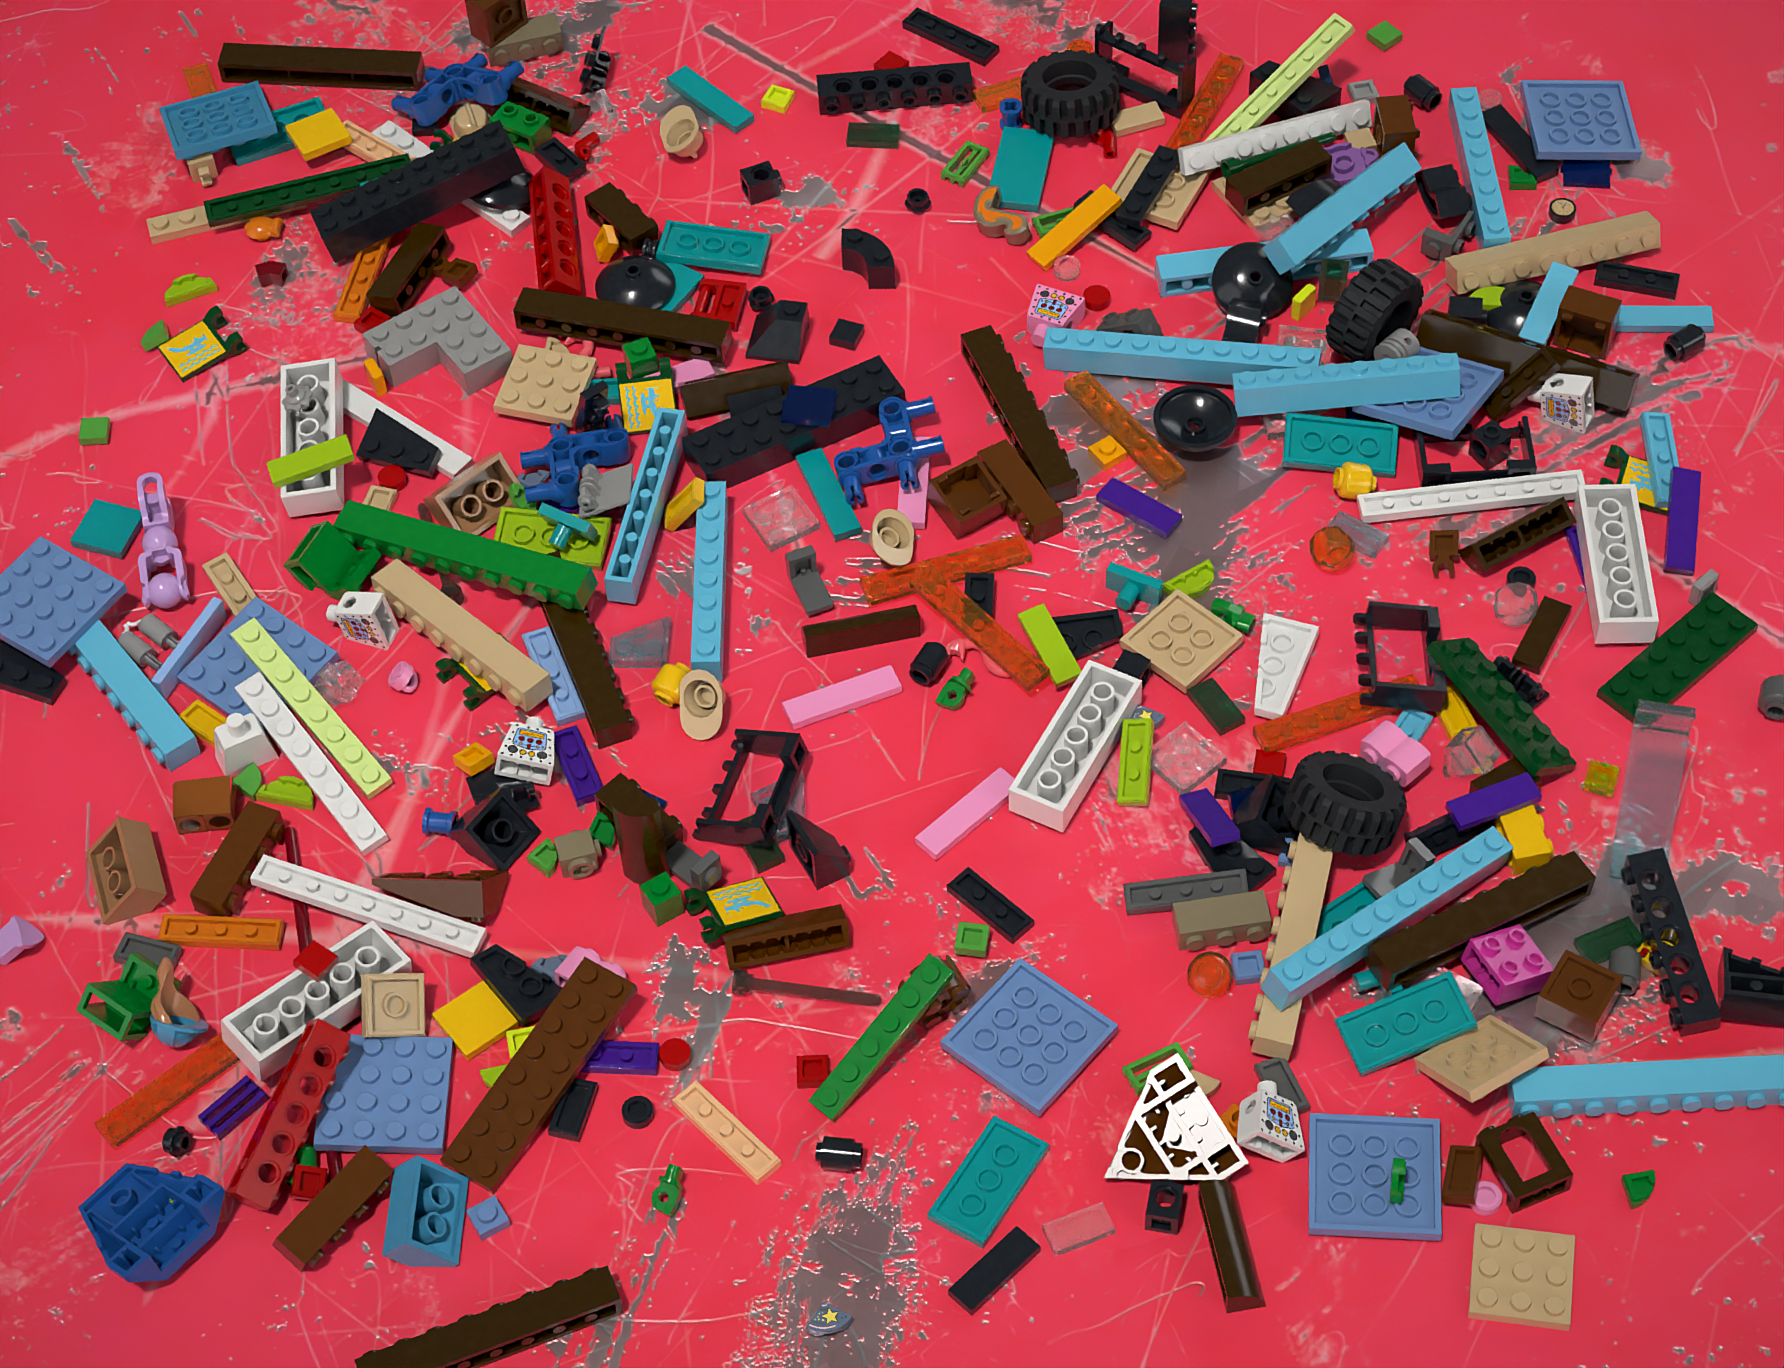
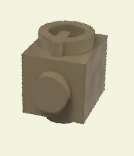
(577, 853)

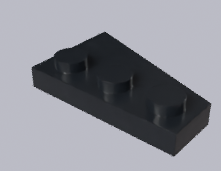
(392, 443)
(1089, 631)
(28, 676)
(1232, 857)
(515, 984)

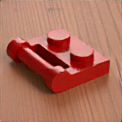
(726, 303)

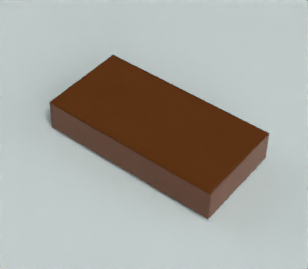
(1462, 1175)

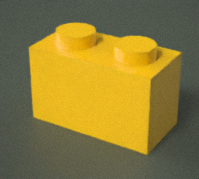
(1525, 833)

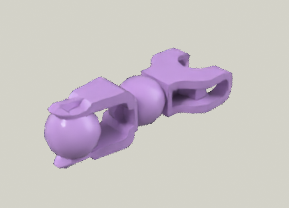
(159, 547)

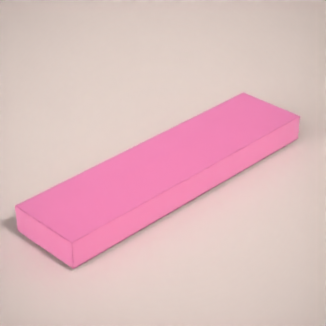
(914, 501)
(841, 697)
(965, 814)

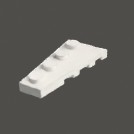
(1282, 661)

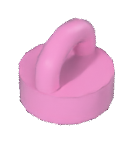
(400, 677)

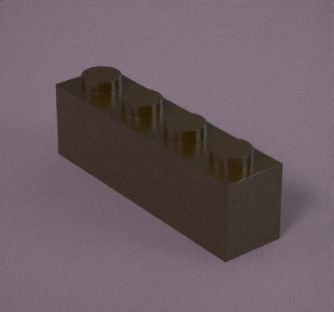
(1278, 177)
(409, 269)

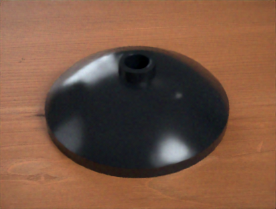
(508, 194)
(1233, 279)
(636, 282)
(1516, 304)
(1195, 418)

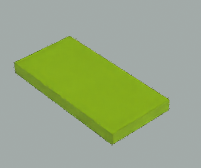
(529, 531)

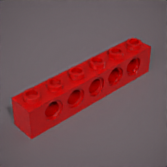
(554, 232)
(245, 1183)

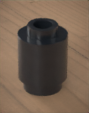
(1422, 92)
(1684, 342)
(928, 663)
(839, 1153)

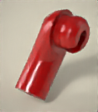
(1106, 140)
(583, 147)

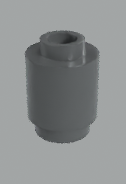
(1626, 962)

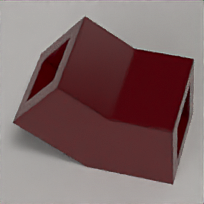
(271, 273)

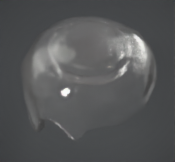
(1272, 228)
(1515, 604)

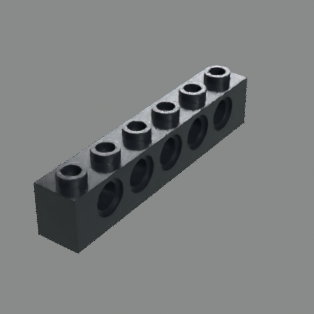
(894, 88)
(1654, 869)

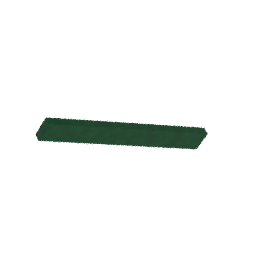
(297, 192)

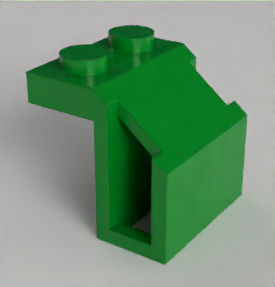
(330, 561)
(126, 999)

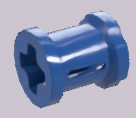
(1010, 113)
(438, 821)

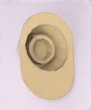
(468, 119)
(681, 132)
(892, 537)
(701, 704)

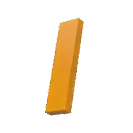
(1074, 227)

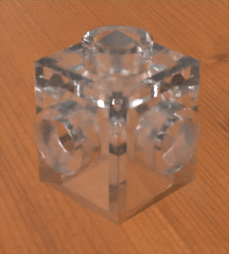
(338, 683)

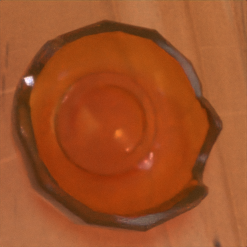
(1332, 548)
(1210, 975)

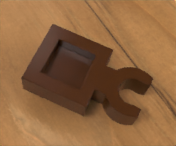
(456, 272)
(1443, 550)

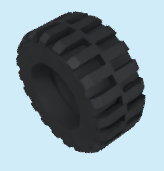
(1070, 94)
(1372, 308)
(1344, 803)

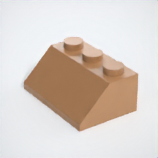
(475, 496)
(125, 871)

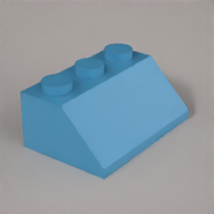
(425, 1214)

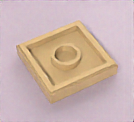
(393, 1004)

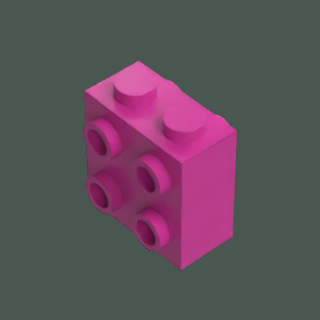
(1507, 964)

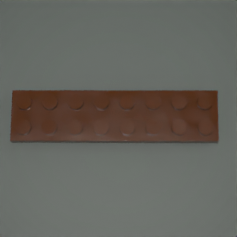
(538, 1075)

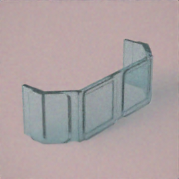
(1651, 780)

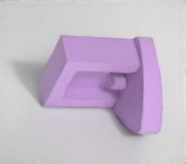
(16, 937)

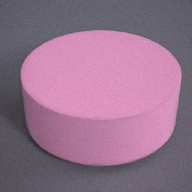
(1488, 1199)

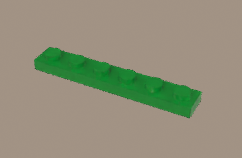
(882, 1037)

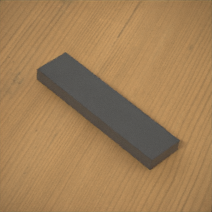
(1161, 893)

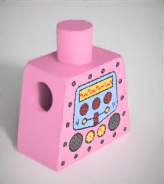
(1053, 309)

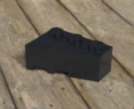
(1177, 29)
(1308, 98)
(1750, 990)

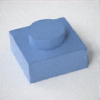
(488, 1218)

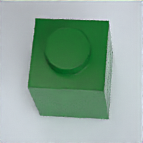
(640, 358)
(661, 899)

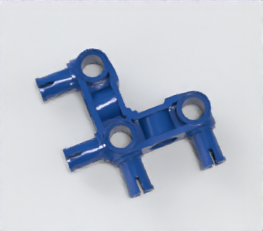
(457, 83)
(569, 454)
(894, 455)

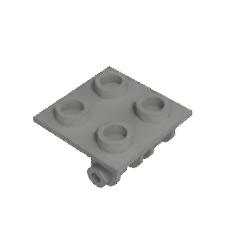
(604, 490)

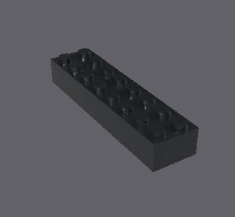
(417, 191)
(759, 441)

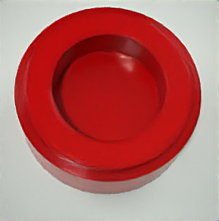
(1096, 297)
(392, 477)
(675, 1054)

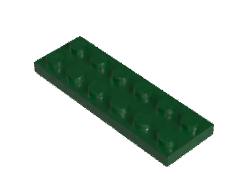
(1679, 656)
(1501, 707)

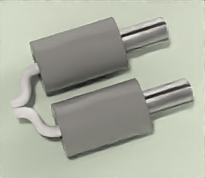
(156, 631)

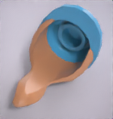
(173, 1015)

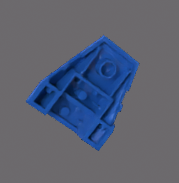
(144, 1232)

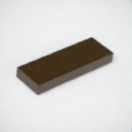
(1521, 384)
(1541, 635)

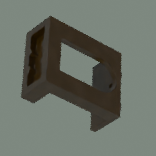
(1537, 1189)

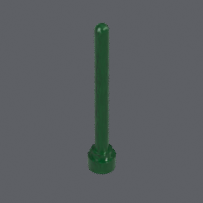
(1234, 165)

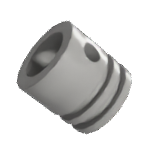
(1395, 346)

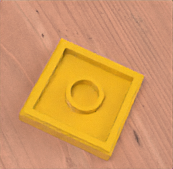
(318, 134)
(475, 1020)

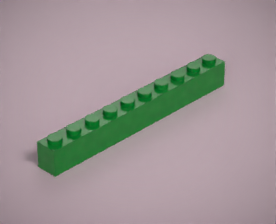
(467, 555)

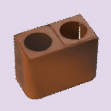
(204, 804)

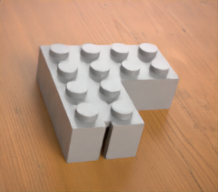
(436, 333)

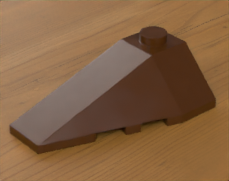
(465, 895)

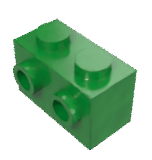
(523, 126)

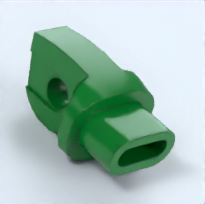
(1233, 614)
(956, 686)
(670, 1186)

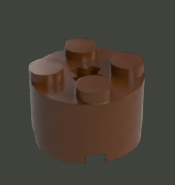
(950, 999)

